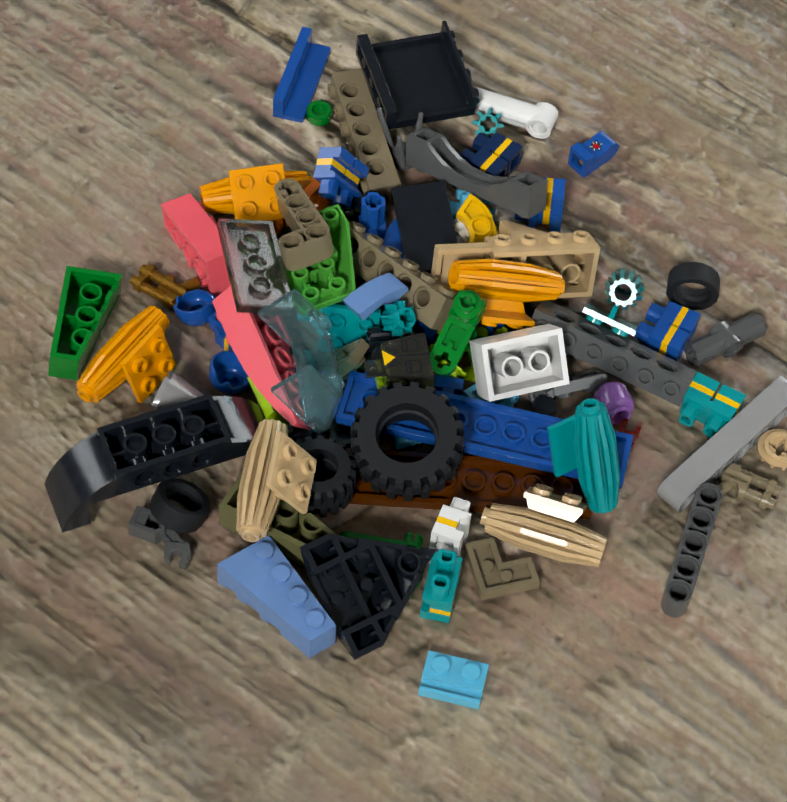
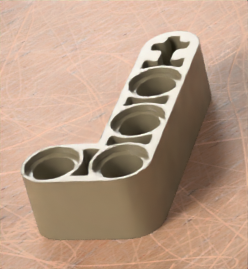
(311, 234)

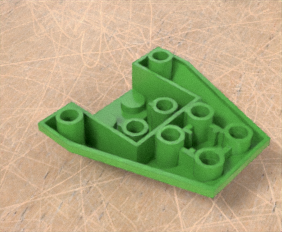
(334, 277)

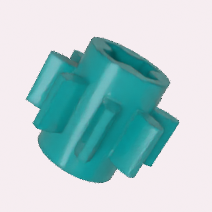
(483, 118)
(398, 318)

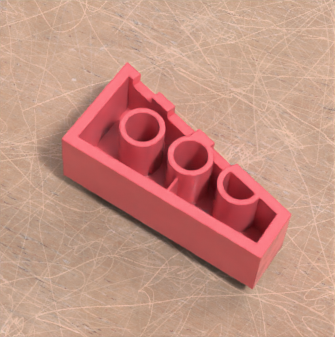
(199, 240)

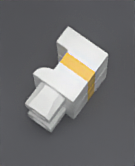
(451, 527)

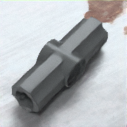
(725, 339)

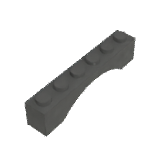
(434, 155)

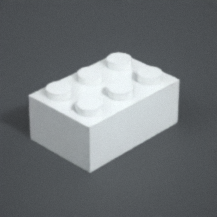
(519, 362)

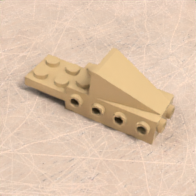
(570, 254)

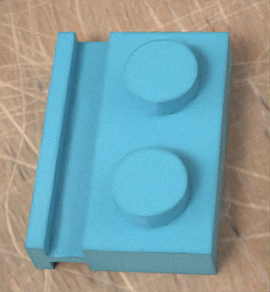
(453, 679)

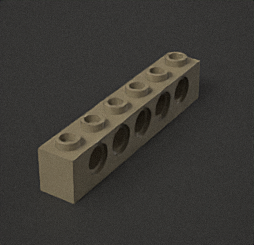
(363, 131)
(374, 259)

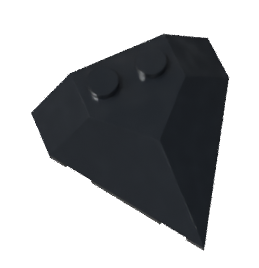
(363, 585)

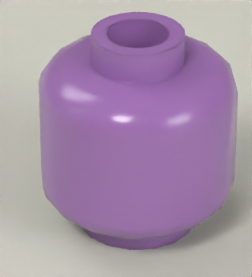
(616, 399)

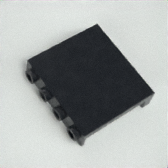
(418, 77)

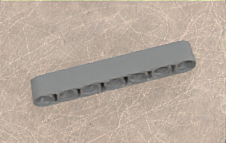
(726, 446)

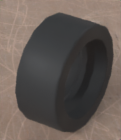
(693, 273)
(174, 517)

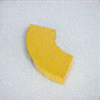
(476, 219)

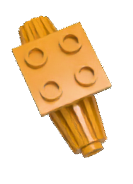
(249, 192)
(506, 288)
(132, 354)

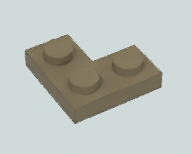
(498, 578)

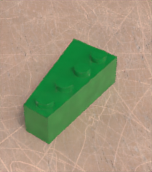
(82, 314)

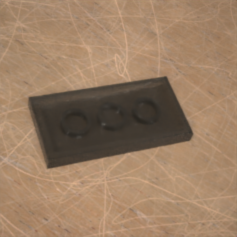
(252, 263)

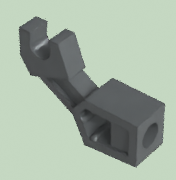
(173, 543)

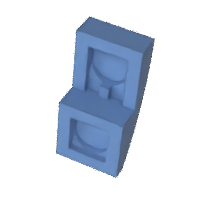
(374, 293)

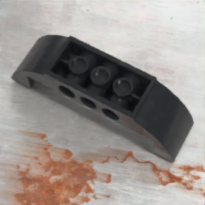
(149, 451)

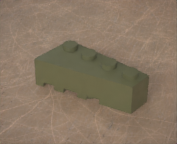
(287, 530)

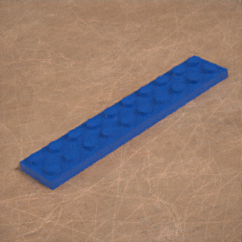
(489, 428)

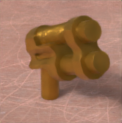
(167, 288)

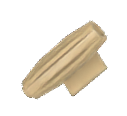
(272, 471)
(546, 527)

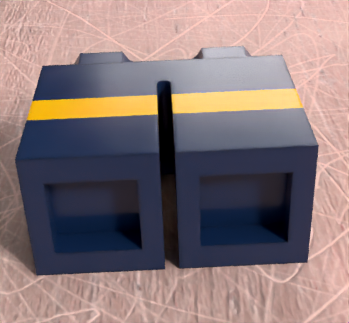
(495, 155)

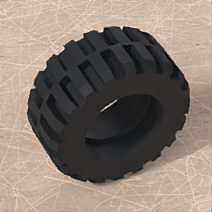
(405, 404)

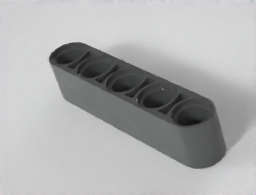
(686, 559)

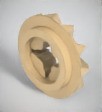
(767, 447)

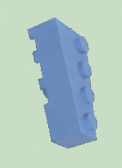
(274, 589)

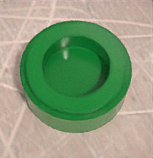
(319, 113)

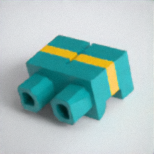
(709, 407)
(441, 586)

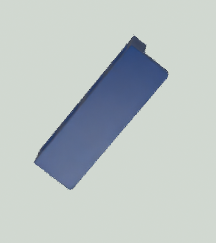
(300, 78)

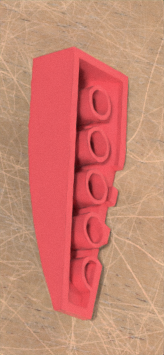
(259, 351)

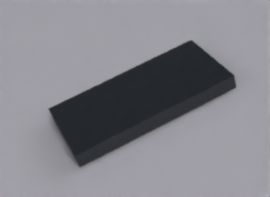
(423, 221)

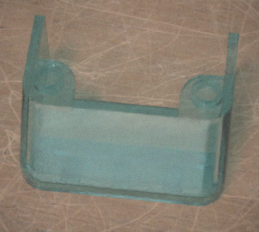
(317, 385)

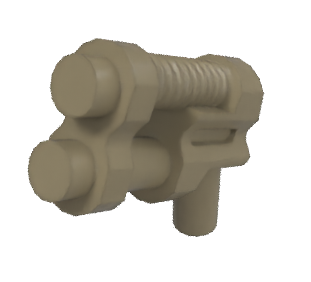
(739, 480)

